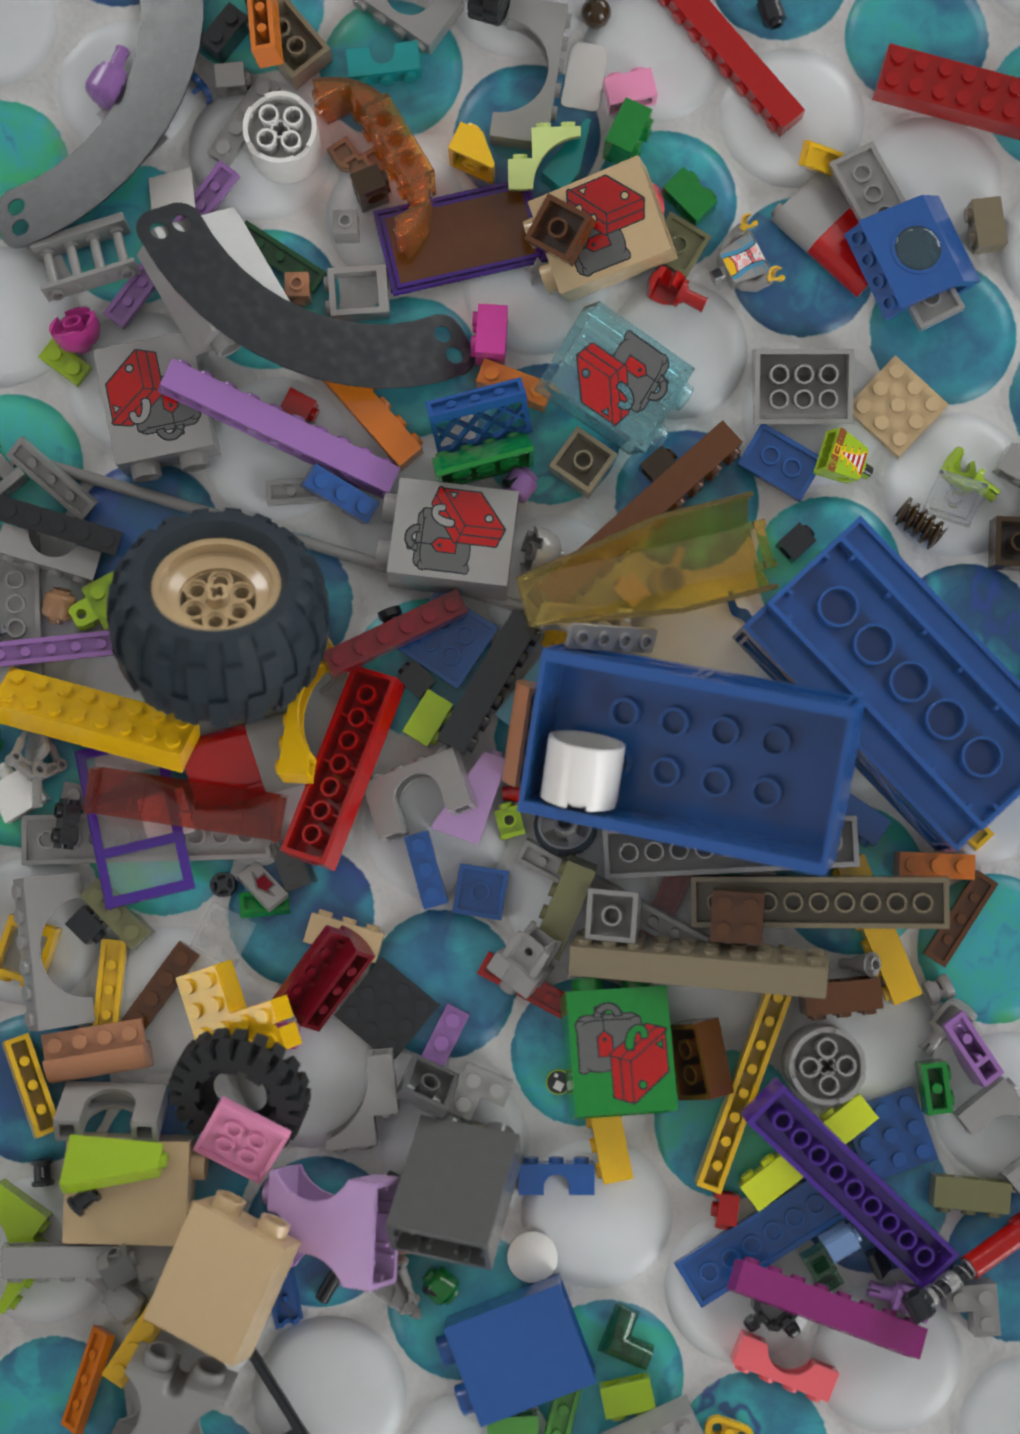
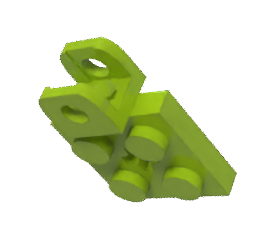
(93, 605)

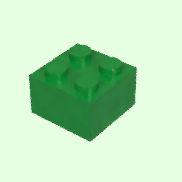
(628, 132)

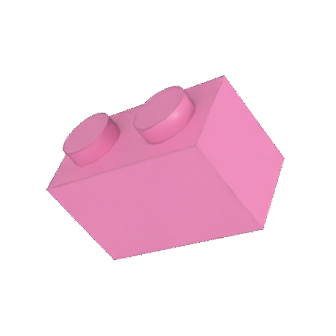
(635, 85)

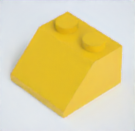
(471, 153)

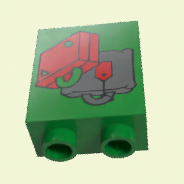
(617, 1049)

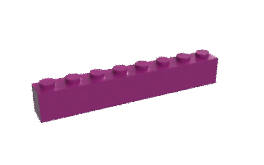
(827, 1309)

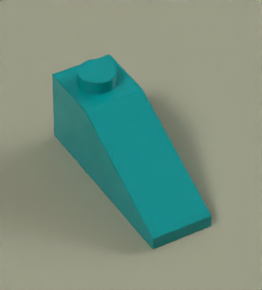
(567, 163)

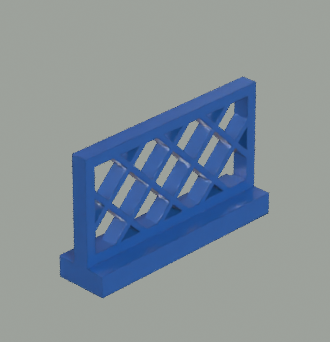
(476, 403)

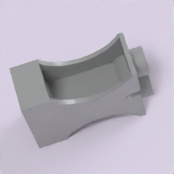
(169, 1396)

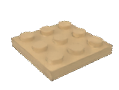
(897, 406)

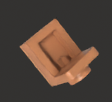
(298, 288)

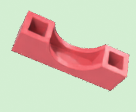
(813, 1378)

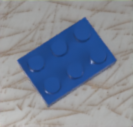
(779, 462)

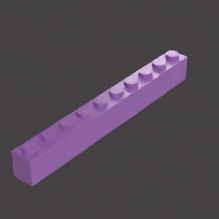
(278, 428)

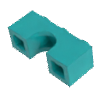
(402, 67)

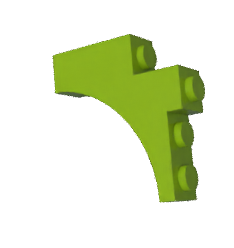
(22, 1222)

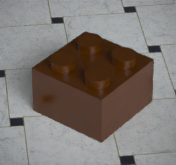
(560, 230)
(737, 916)

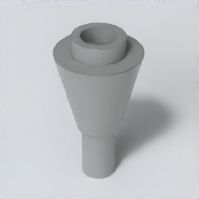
(867, 964)

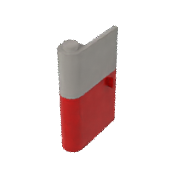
(817, 223)
(240, 756)

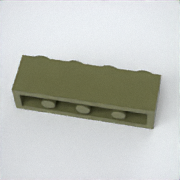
(566, 899)

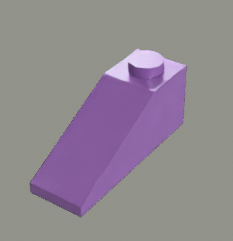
(971, 1050)

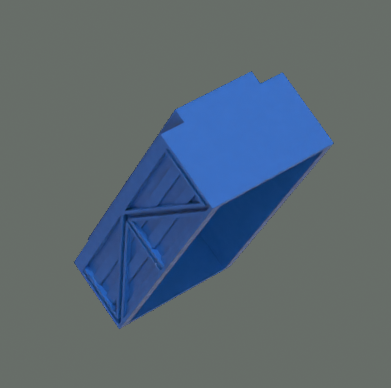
(937, 700)
(707, 755)

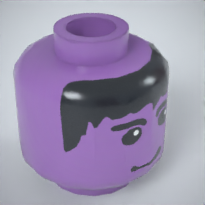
(521, 480)

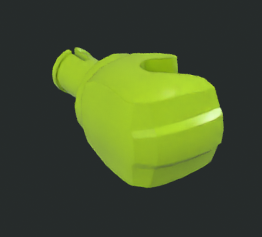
(952, 465)

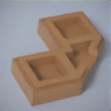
(349, 160)

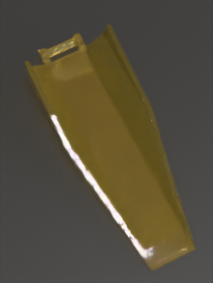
(655, 568)

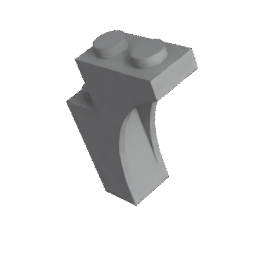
(379, 1099)

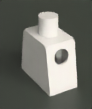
(16, 794)

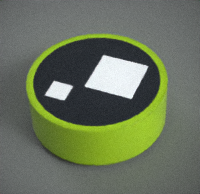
(556, 1081)

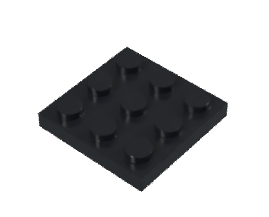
(386, 1008)

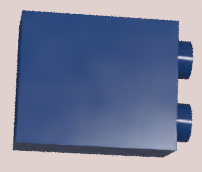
(516, 1351)

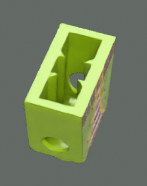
(842, 457)

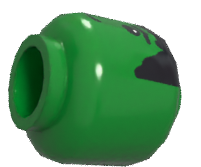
(440, 1285)

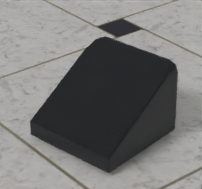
(878, 1262)

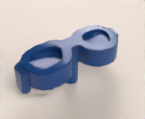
(201, 86)

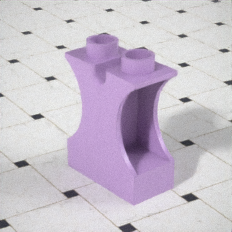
(338, 1228)

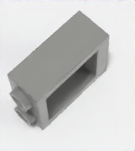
(358, 314)

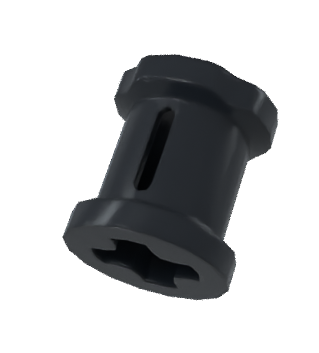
(38, 1164)
(83, 1200)

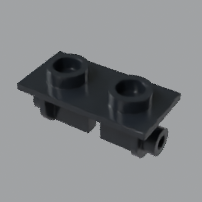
(65, 814)

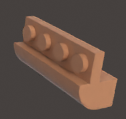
(518, 732)
(96, 1050)

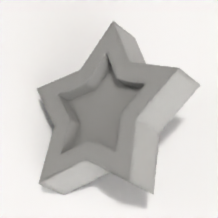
(534, 271)

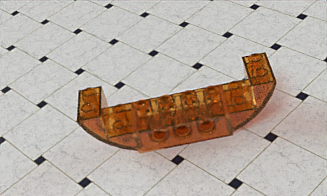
(393, 145)

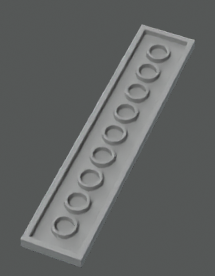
(201, 844)

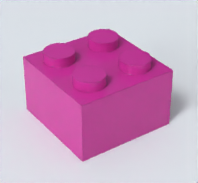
(491, 333)

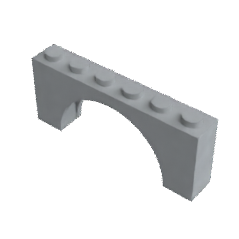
(545, 25)
(45, 1002)

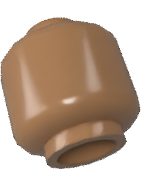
(56, 605)

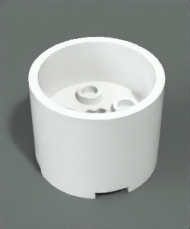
(284, 157)
(582, 770)

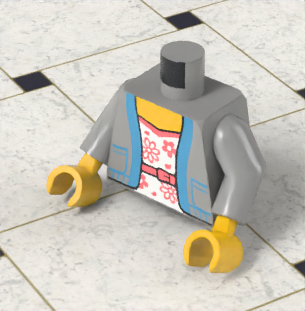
(743, 261)

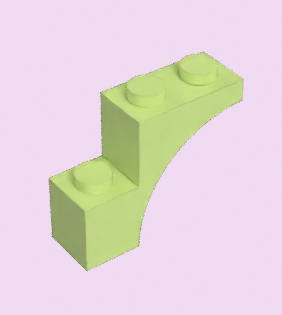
(544, 138)

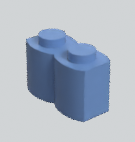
(840, 1240)

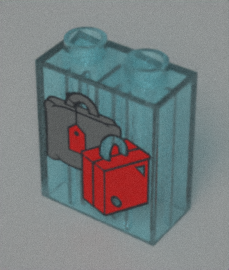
(617, 380)

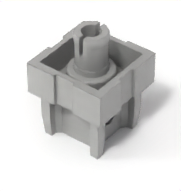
(525, 961)

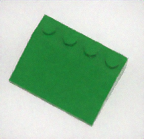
(485, 460)

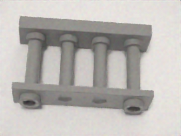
(78, 237)

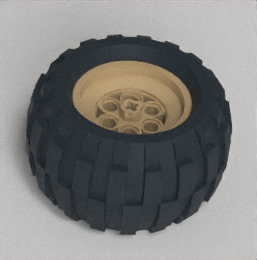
(218, 616)

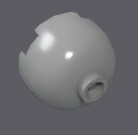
(540, 548)

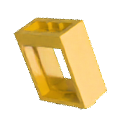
(50, 931)

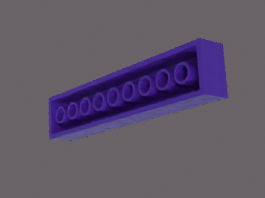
(849, 1183)

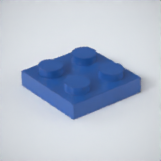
(480, 891)

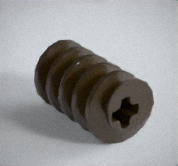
(919, 523)

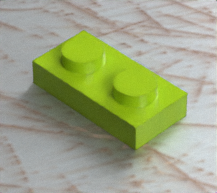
(65, 363)

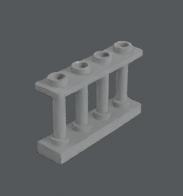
(607, 636)

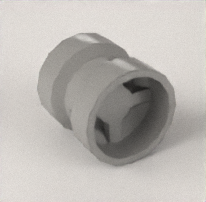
(938, 989)

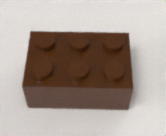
(843, 997)
(700, 1059)

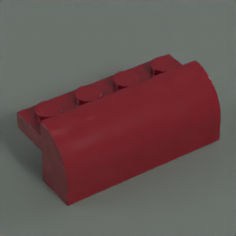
(325, 975)

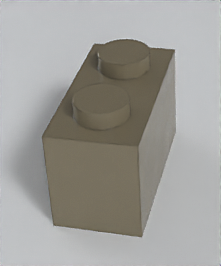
(986, 225)

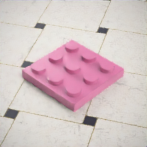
(241, 1140)

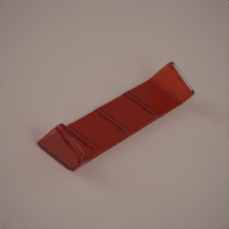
(185, 803)

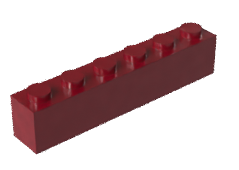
(394, 634)

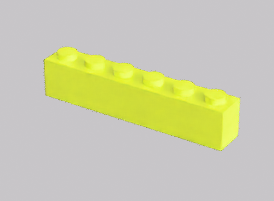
(778, 1175)

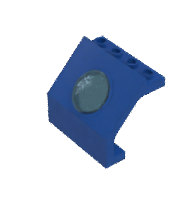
(910, 254)

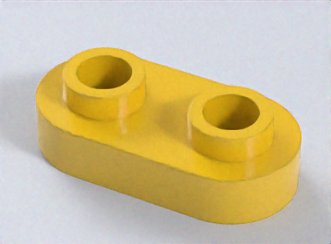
(728, 1425)

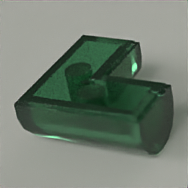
(618, 1340)

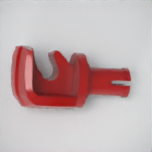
(673, 289)

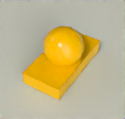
(817, 157)

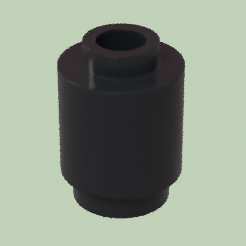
(771, 13)

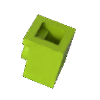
(513, 830)

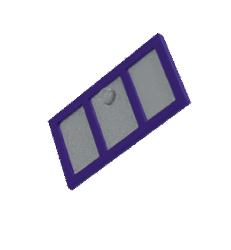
(134, 856)

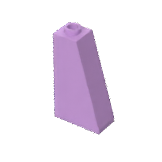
(484, 781)

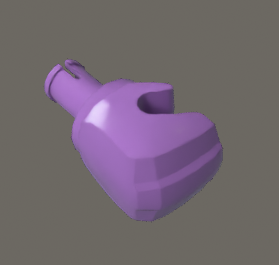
(108, 79)
(891, 1294)

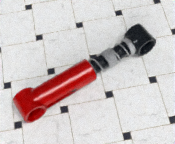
(922, 1301)

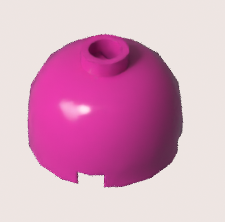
(76, 331)

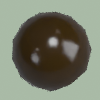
(596, 13)

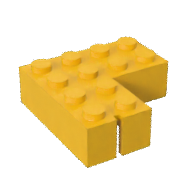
(216, 1001)

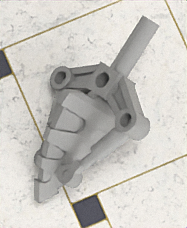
(31, 766)
(401, 1294)

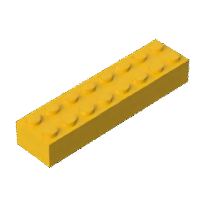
(95, 719)

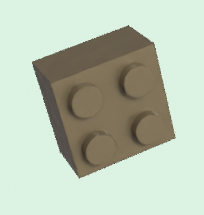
(582, 462)

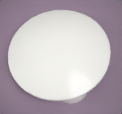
(532, 1257)

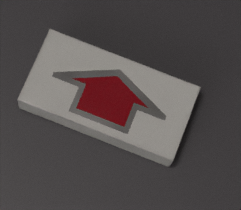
(262, 886)

